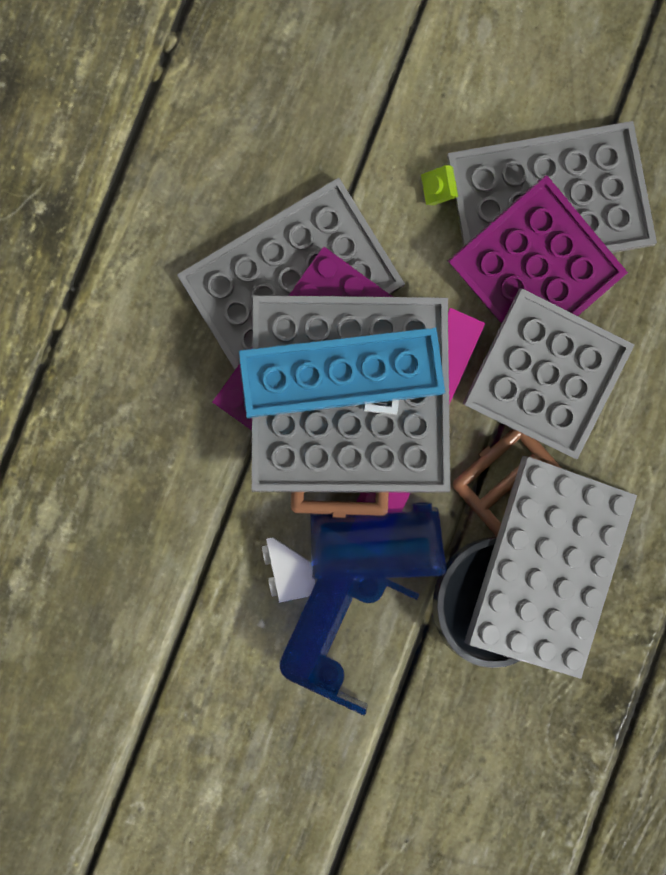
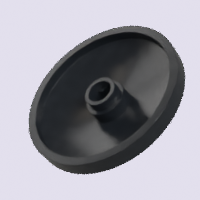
(456, 600)

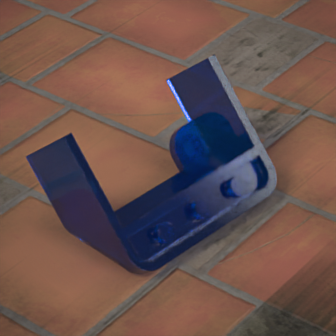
(306, 653)

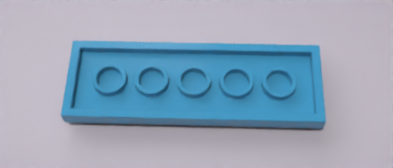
(341, 372)

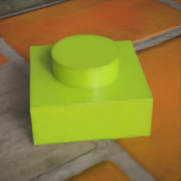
(439, 185)

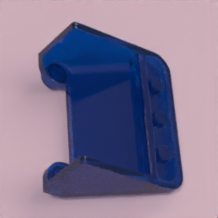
(378, 545)

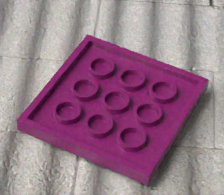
(542, 249)

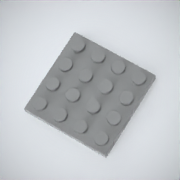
(548, 373)

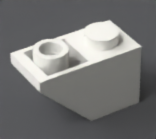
(290, 571)

